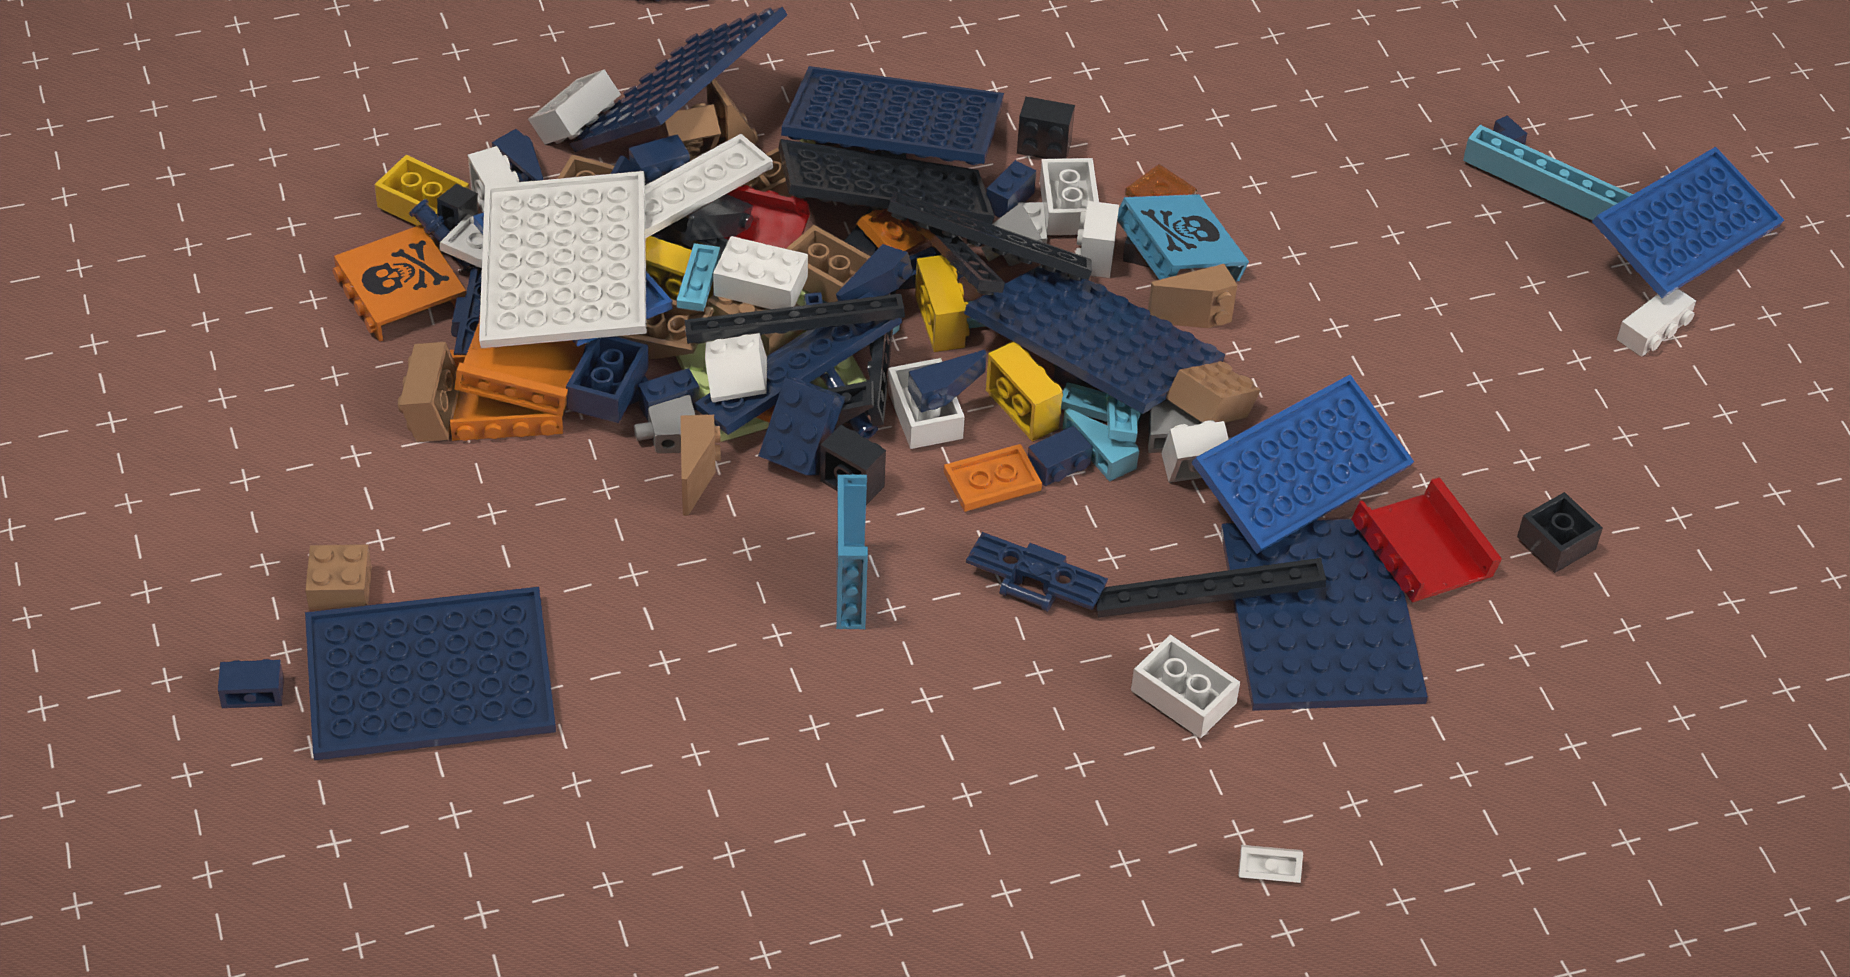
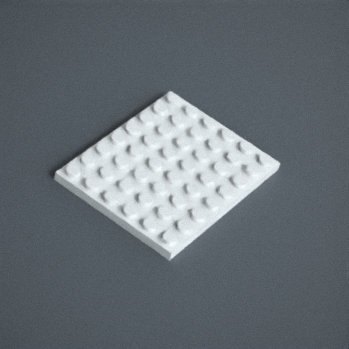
(563, 260)

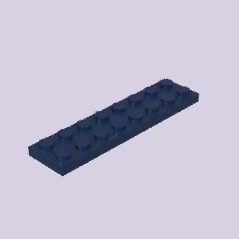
(801, 358)

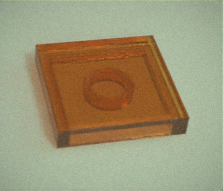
(1159, 182)

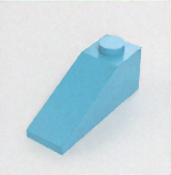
(1108, 455)

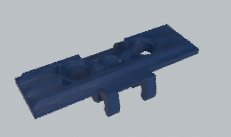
(467, 313)
(1040, 565)

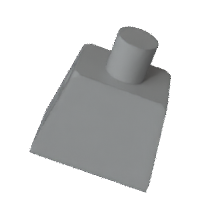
(1017, 221)
(1162, 419)
(665, 424)

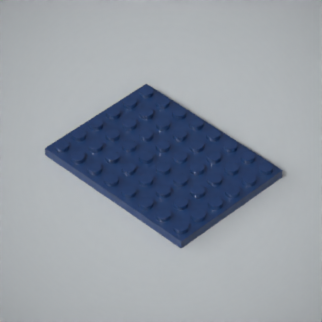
(678, 78)
(894, 115)
(1093, 335)
(1330, 642)
(428, 673)

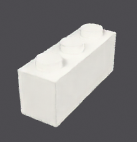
(1656, 321)

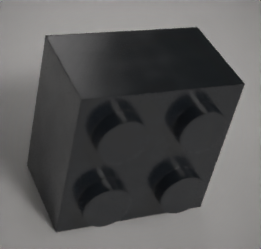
(1045, 128)
(850, 454)
(1559, 532)

